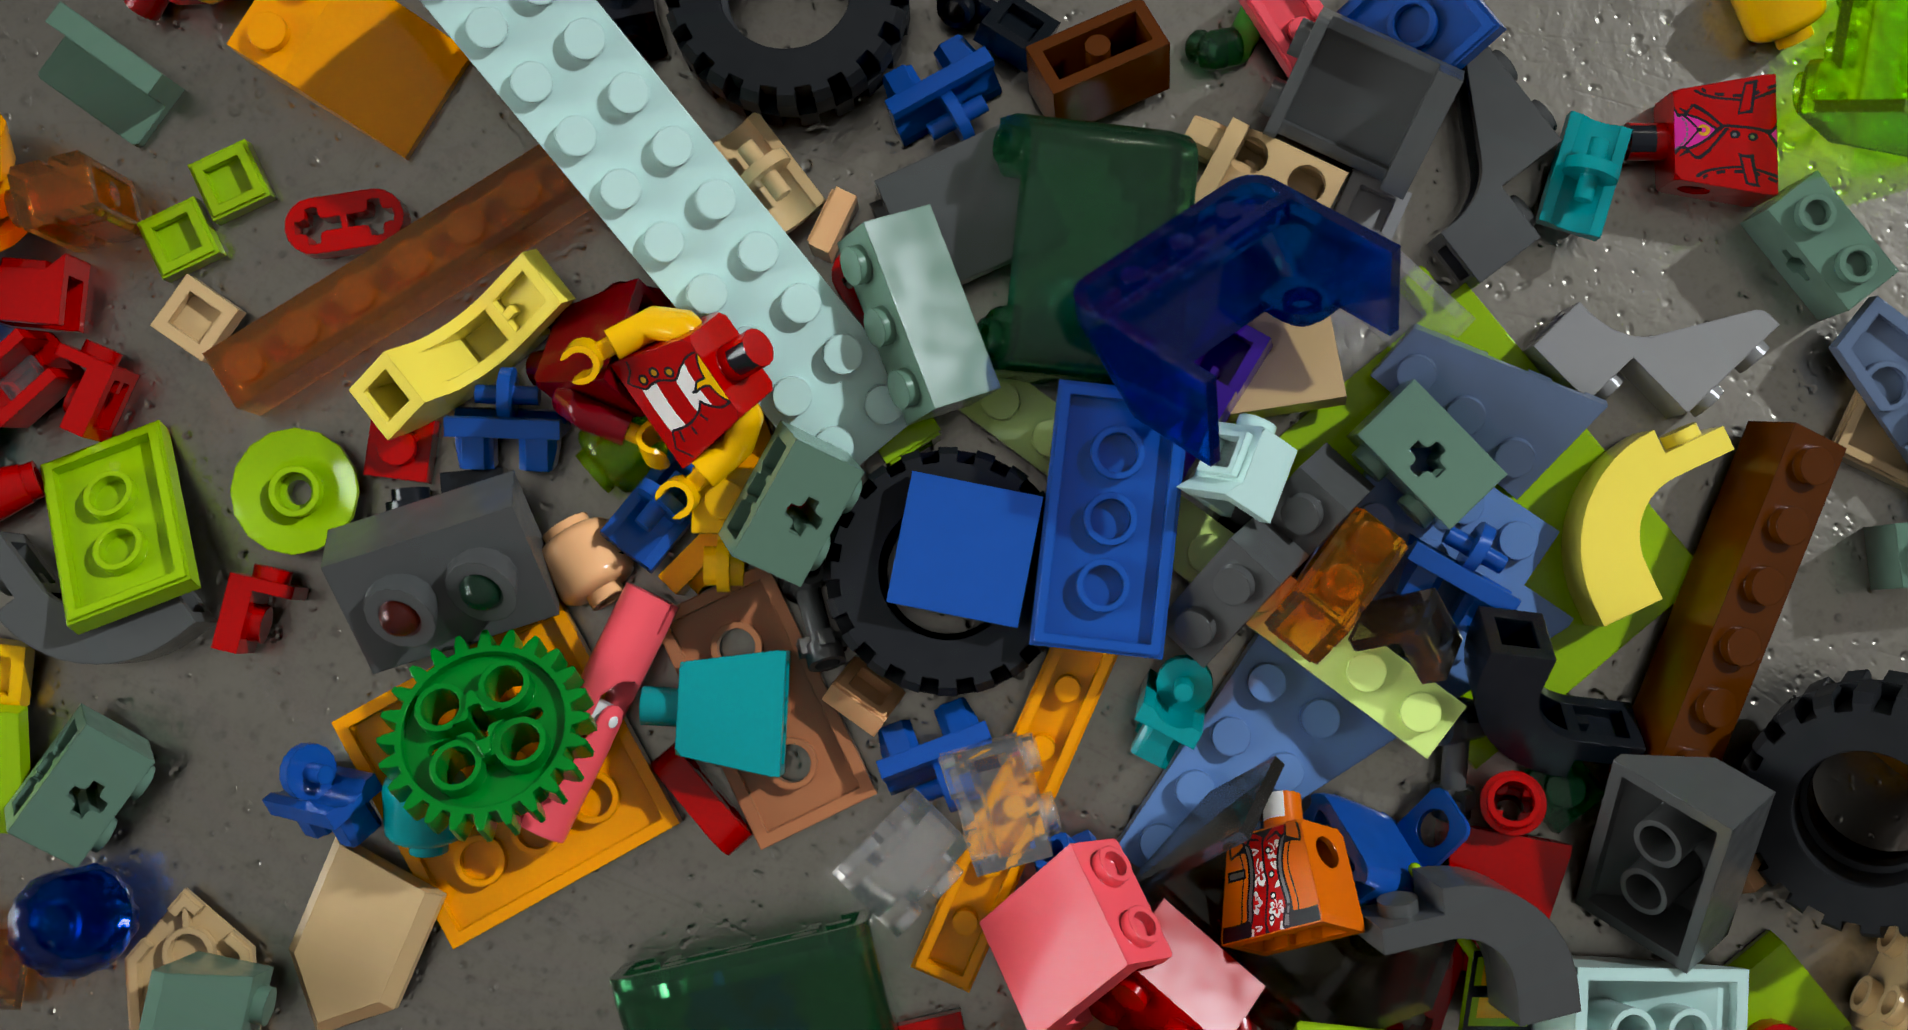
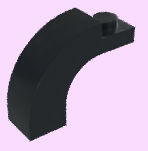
(1546, 731)

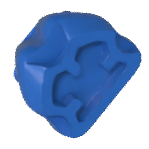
(1383, 848)

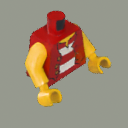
(692, 383)

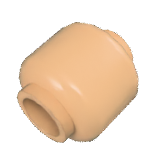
(584, 562)

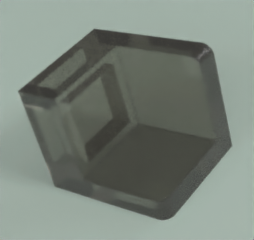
(1414, 628)

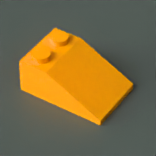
(356, 60)

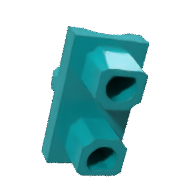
(1583, 176)
(1171, 709)

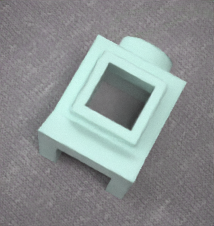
(1249, 472)

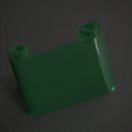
(1079, 204)
(766, 984)

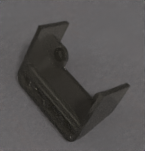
(1319, 983)

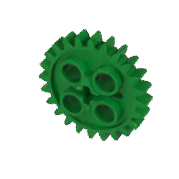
(499, 784)

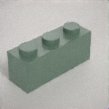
(917, 314)

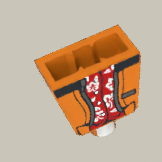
(1288, 884)

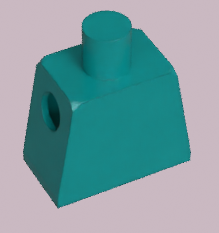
(727, 710)

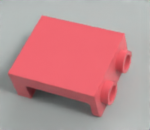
(1073, 934)

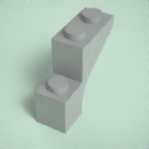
(1671, 369)

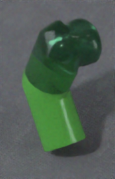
(1223, 46)

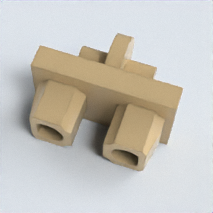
(771, 172)

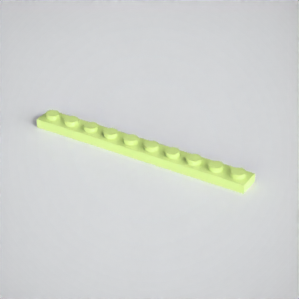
(1369, 679)

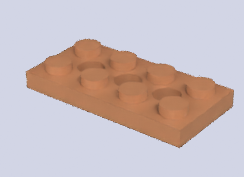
(837, 770)

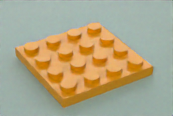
(514, 872)

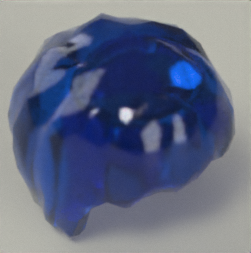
(73, 921)

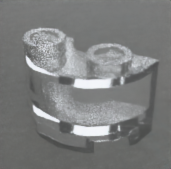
(1000, 802)
(903, 861)

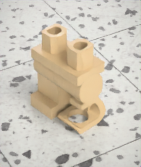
(1246, 151)

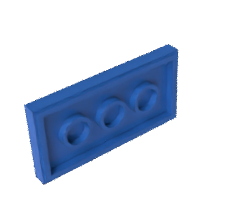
(1106, 528)

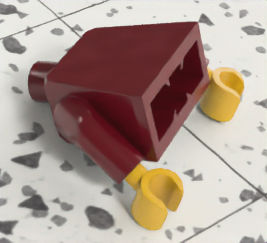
(604, 404)

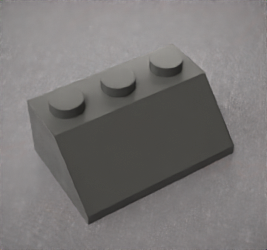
(1673, 852)

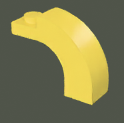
(440, 371)
(1605, 515)

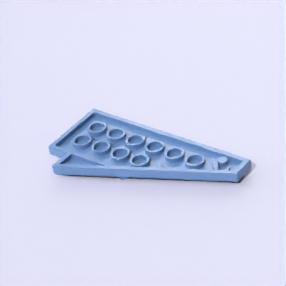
(1284, 711)

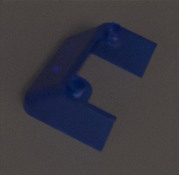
(1212, 273)

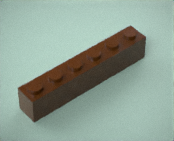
(1735, 589)

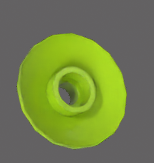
(265, 486)

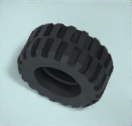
(790, 80)
(878, 629)
(1797, 839)

